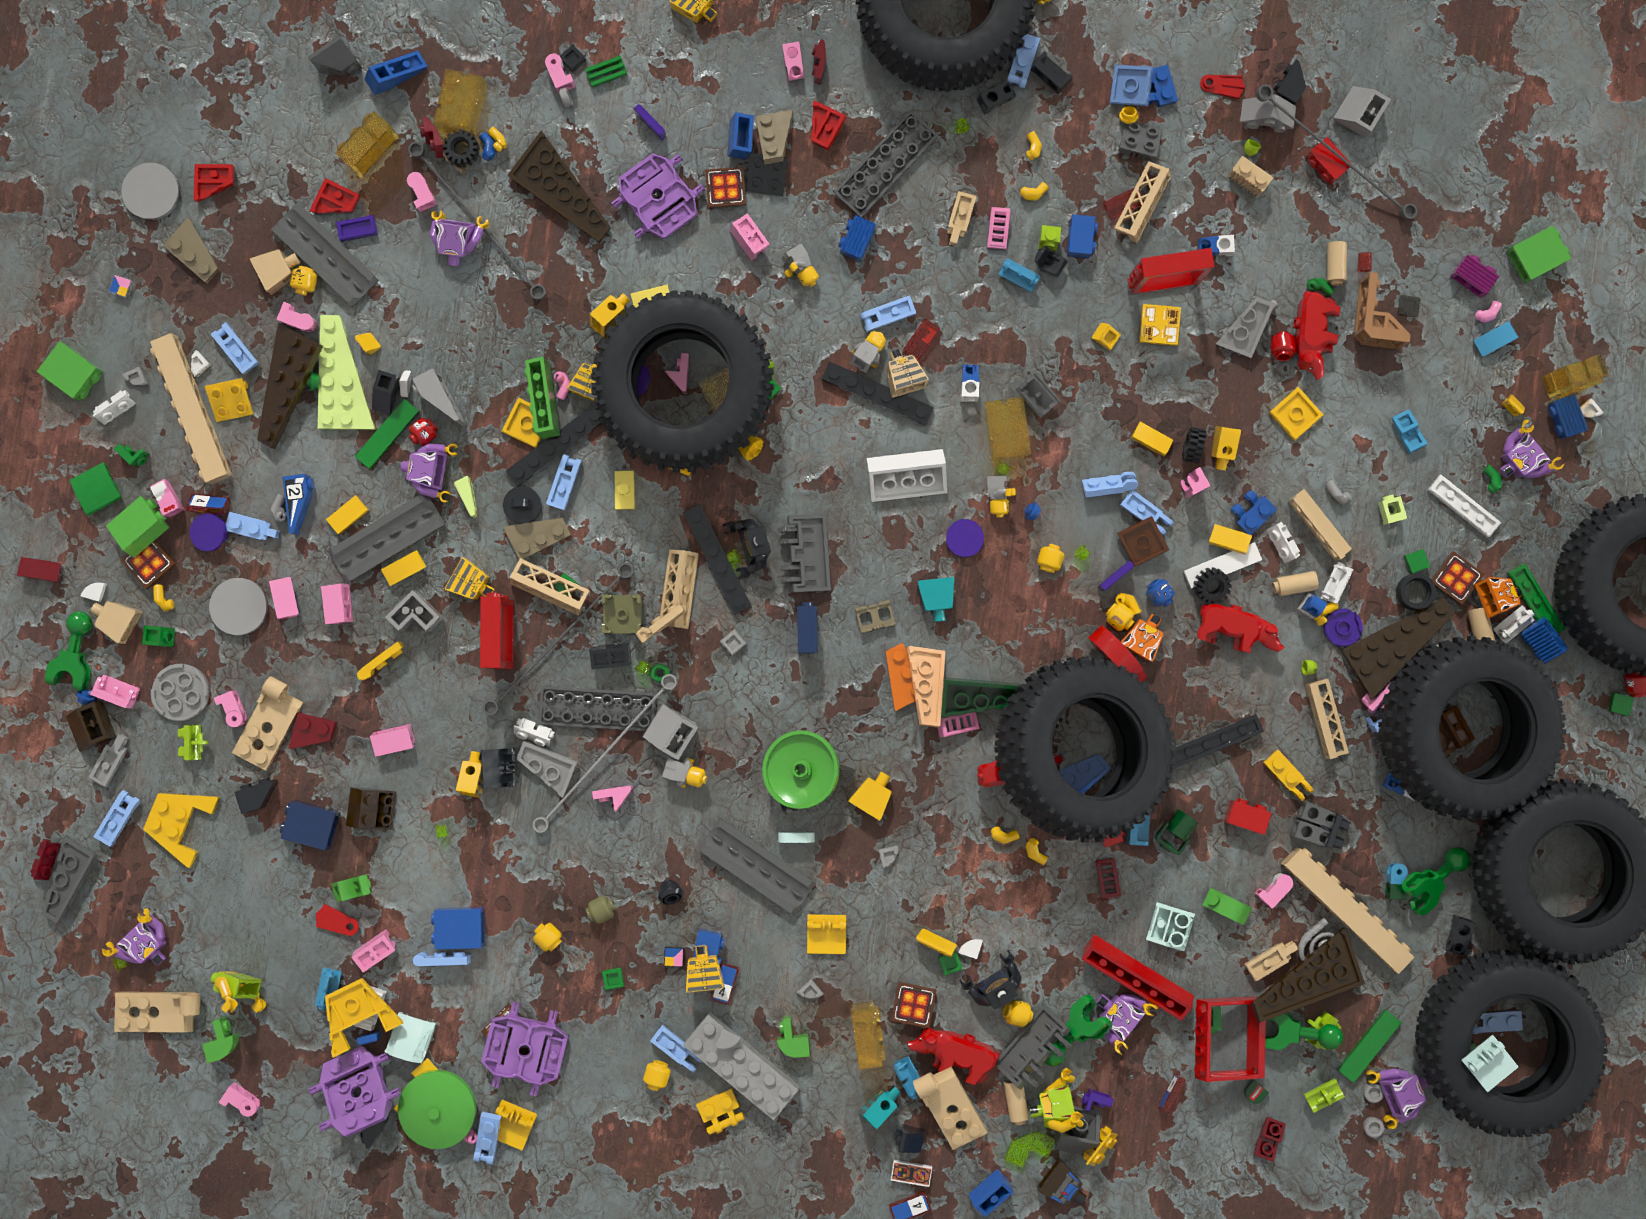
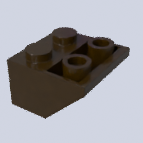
(90, 725)
(370, 808)

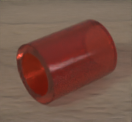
(1364, 262)

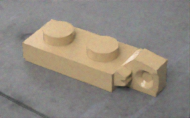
(960, 216)
(660, 623)
(1270, 960)

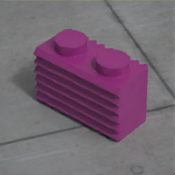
(1475, 275)

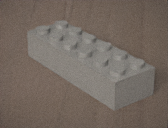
(742, 1067)

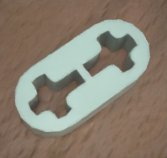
(796, 837)

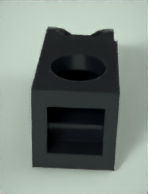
(995, 97)
(1460, 935)

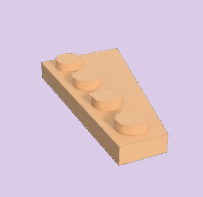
(927, 681)

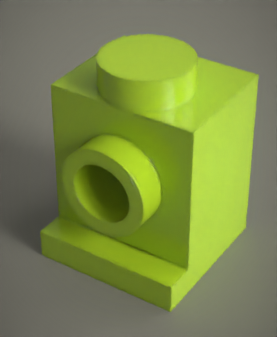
(1049, 237)

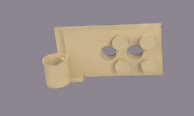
(272, 707)
(174, 1008)
(945, 1090)

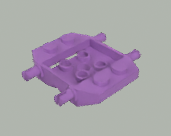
(637, 190)
(528, 1033)
(349, 1113)

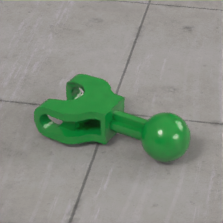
(71, 659)
(1430, 884)
(1080, 1027)
(1291, 1031)

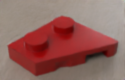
(825, 125)
(212, 179)
(334, 199)

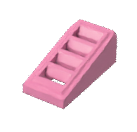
(1002, 212)
(942, 730)

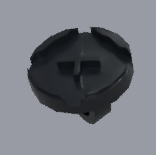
(522, 505)

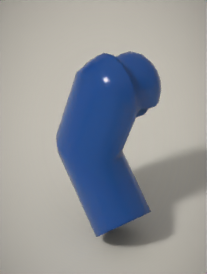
(489, 151)

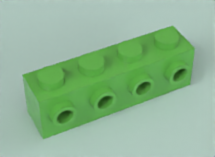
(542, 398)

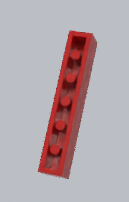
(1138, 977)

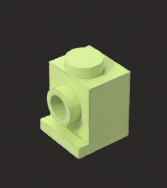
(1398, 512)

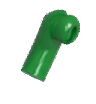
(1320, 284)
(1496, 481)

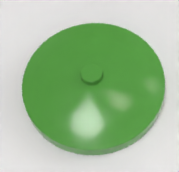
(801, 769)
(437, 1109)

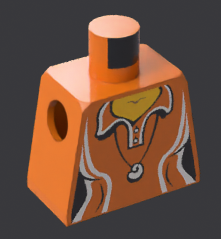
(1498, 595)
(1144, 638)

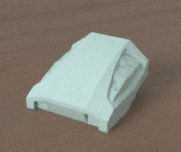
(1170, 926)
(410, 1039)

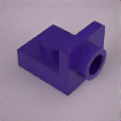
(1099, 1098)

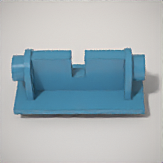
(1019, 275)
(328, 983)
(906, 1071)

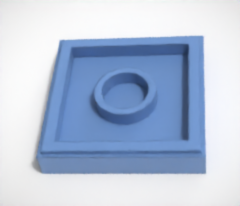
(1131, 85)

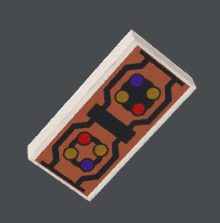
(911, 1173)

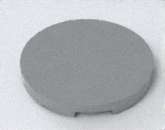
(150, 191)
(238, 606)
(180, 692)

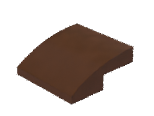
(1453, 731)

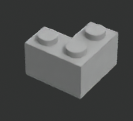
(1258, 113)
(414, 608)

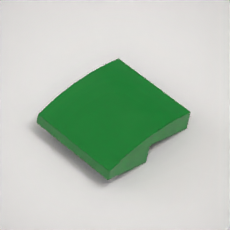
(95, 489)

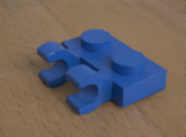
(1163, 87)
(1256, 515)

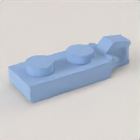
(250, 527)

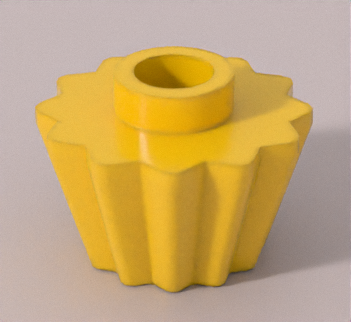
(753, 449)

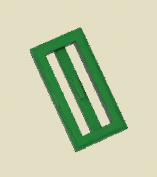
(599, 66)

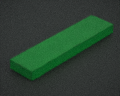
(387, 434)
(1534, 596)
(1369, 1045)

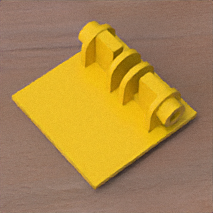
(229, 399)
(826, 934)
(514, 1124)
(1097, 1156)

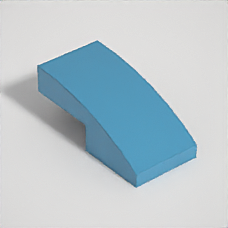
(1495, 338)
(1408, 431)

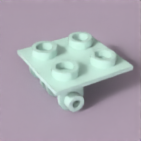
(1490, 1063)

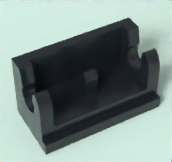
(1050, 73)
(610, 656)

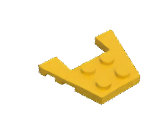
(170, 818)
(351, 1006)

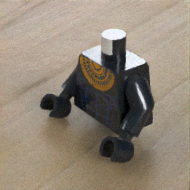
(754, 545)
(997, 988)

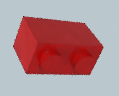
(1326, 162)
(1247, 816)

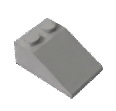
(433, 389)

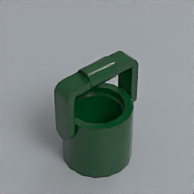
(1179, 825)

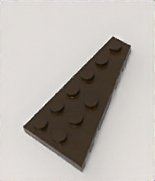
(551, 181)
(288, 374)
(1385, 652)

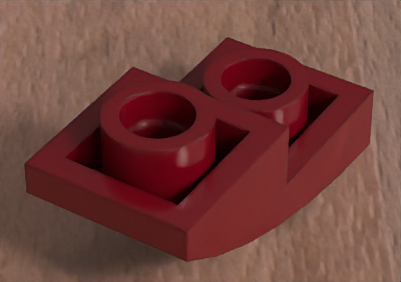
(819, 54)
(432, 137)
(39, 569)
(1268, 1139)

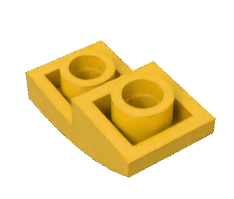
(403, 568)

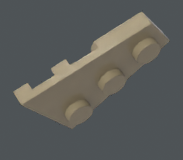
(773, 135)
(191, 250)
(536, 536)

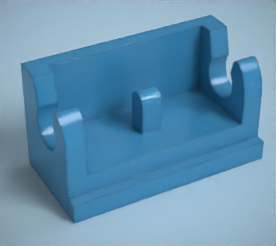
(1140, 833)

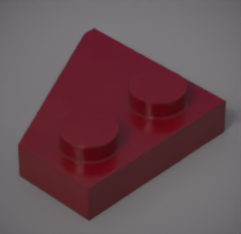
(311, 730)

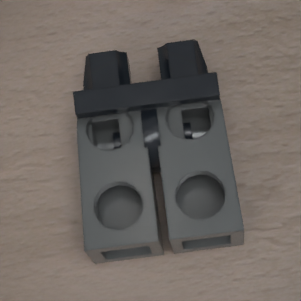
(1326, 826)

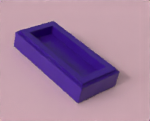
(650, 122)
(357, 228)
(1116, 576)

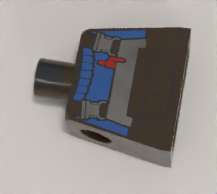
(1062, 1184)

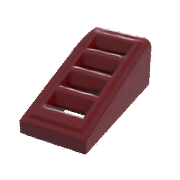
(1108, 896)

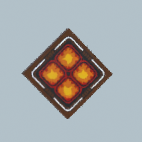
(725, 187)
(149, 564)
(1457, 578)
(913, 1004)

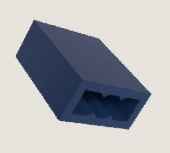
(807, 628)
(309, 825)

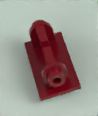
(43, 866)

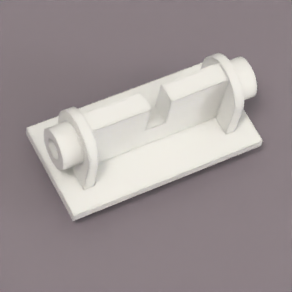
(108, 411)
(1279, 535)
(1336, 583)
(1514, 624)
(539, 736)

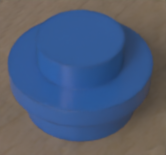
(1032, 511)
(84, 697)

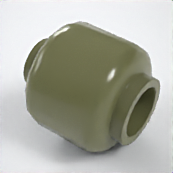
(600, 909)

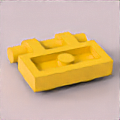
(718, 1105)

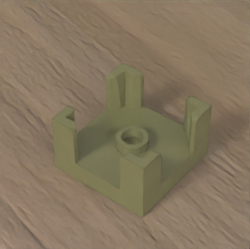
(622, 614)

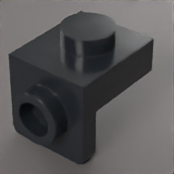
(1050, 262)

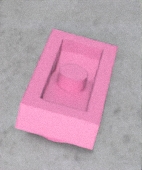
(680, 378)
(619, 795)

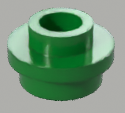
(313, 381)
(654, 672)

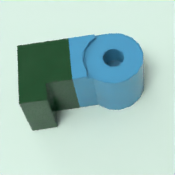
(1395, 876)

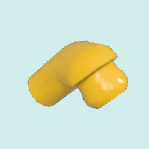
(500, 143)
(1036, 146)
(1032, 193)
(159, 599)
(1129, 601)
(1330, 607)
(1003, 837)
(1033, 851)

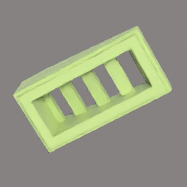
(466, 492)

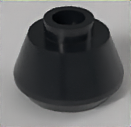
(670, 892)

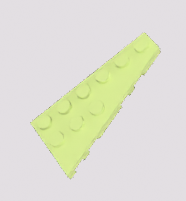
(340, 391)

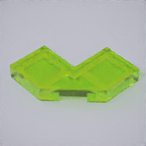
(1034, 1141)

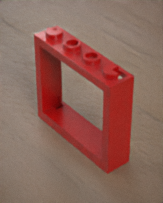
(1170, 271)
(496, 631)
(1255, 1042)

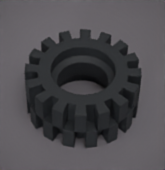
(455, 138)
(1194, 445)
(1205, 578)

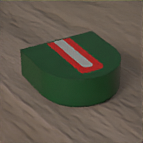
(1255, 1092)

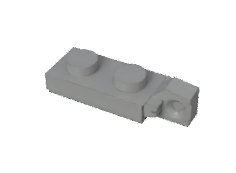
(109, 761)

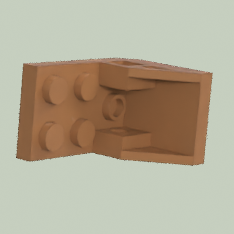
(1376, 327)

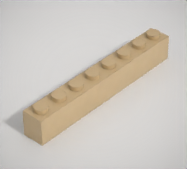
(191, 409)
(1347, 910)

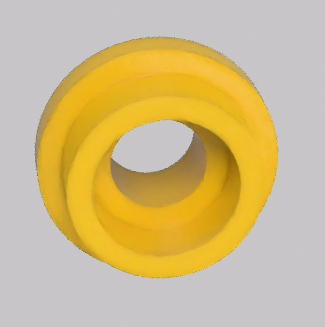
(1128, 115)

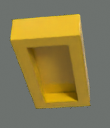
(347, 515)
(1230, 539)

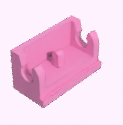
(749, 236)
(1196, 481)
(284, 598)
(337, 604)
(115, 691)
(392, 740)
(373, 951)

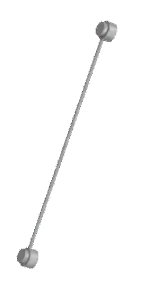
(541, 824)

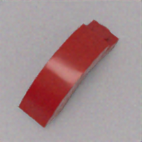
(1115, 651)

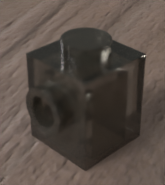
(846, 775)

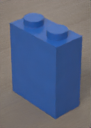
(458, 928)

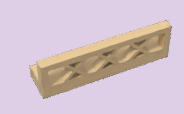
(1151, 200)
(1319, 525)
(683, 586)
(546, 593)
(1322, 719)

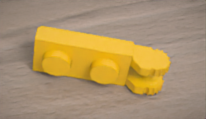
(380, 661)
(1287, 774)

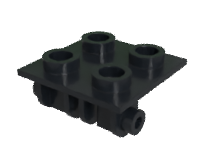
(767, 177)
(498, 768)

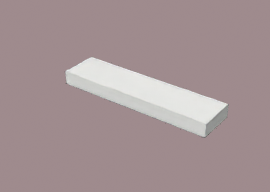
(1464, 506)
(1226, 563)

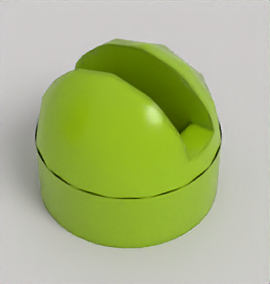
(1251, 147)
(1309, 667)

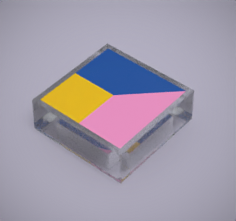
(121, 286)

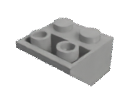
(1361, 110)
(670, 731)

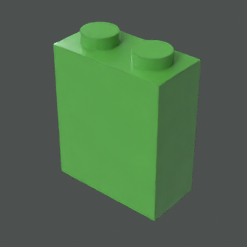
(1539, 254)
(70, 371)
(138, 526)

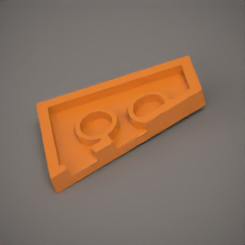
(900, 676)

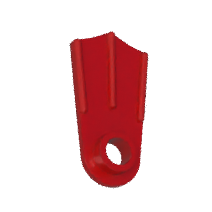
(1223, 85)
(335, 921)

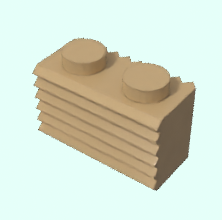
(1250, 176)

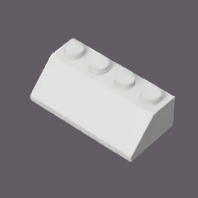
(907, 475)

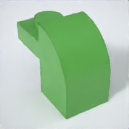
(351, 888)
(1227, 906)
(225, 1042)
(792, 1045)

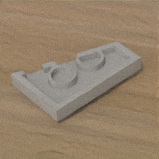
(1248, 328)
(549, 766)

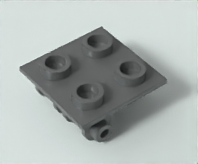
(1141, 140)

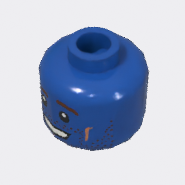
(1160, 593)

